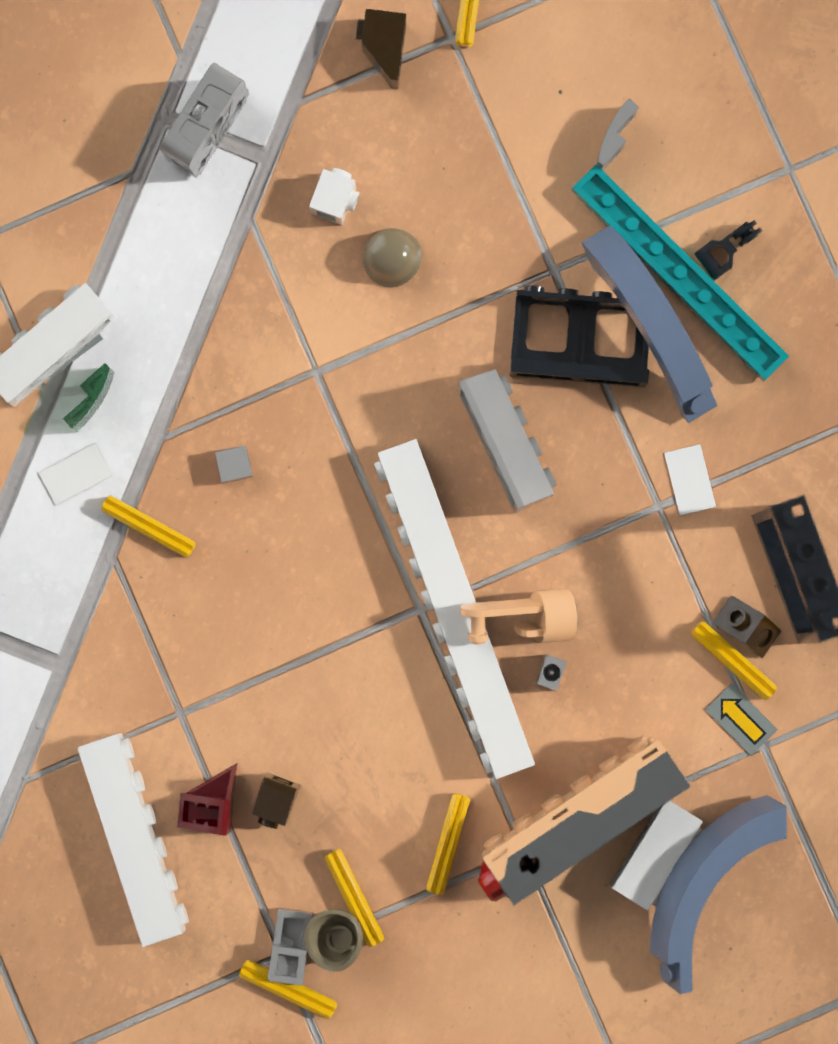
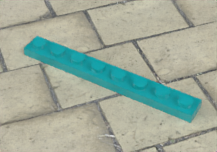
(680, 273)

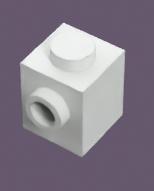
(334, 196)

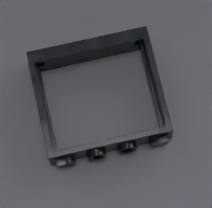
(800, 569)

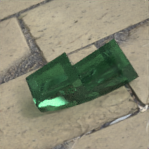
(96, 388)

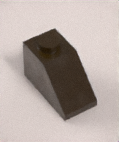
(383, 42)
(275, 801)

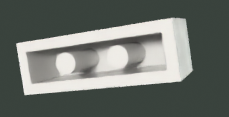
(655, 854)

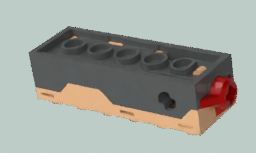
(580, 820)

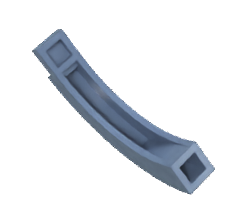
(655, 320)
(698, 873)

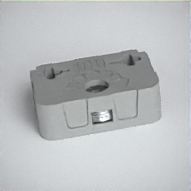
(204, 120)

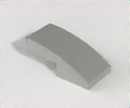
(613, 142)
(289, 948)

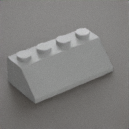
(505, 439)

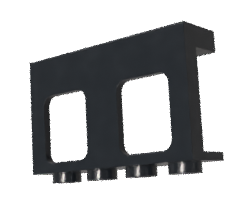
(578, 360)

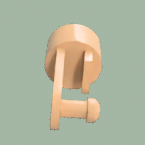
(551, 616)

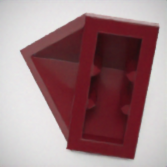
(209, 805)

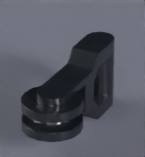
(745, 231)

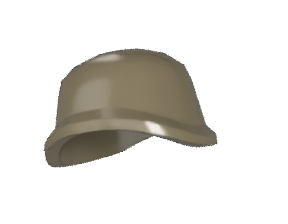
(391, 257)
(333, 939)

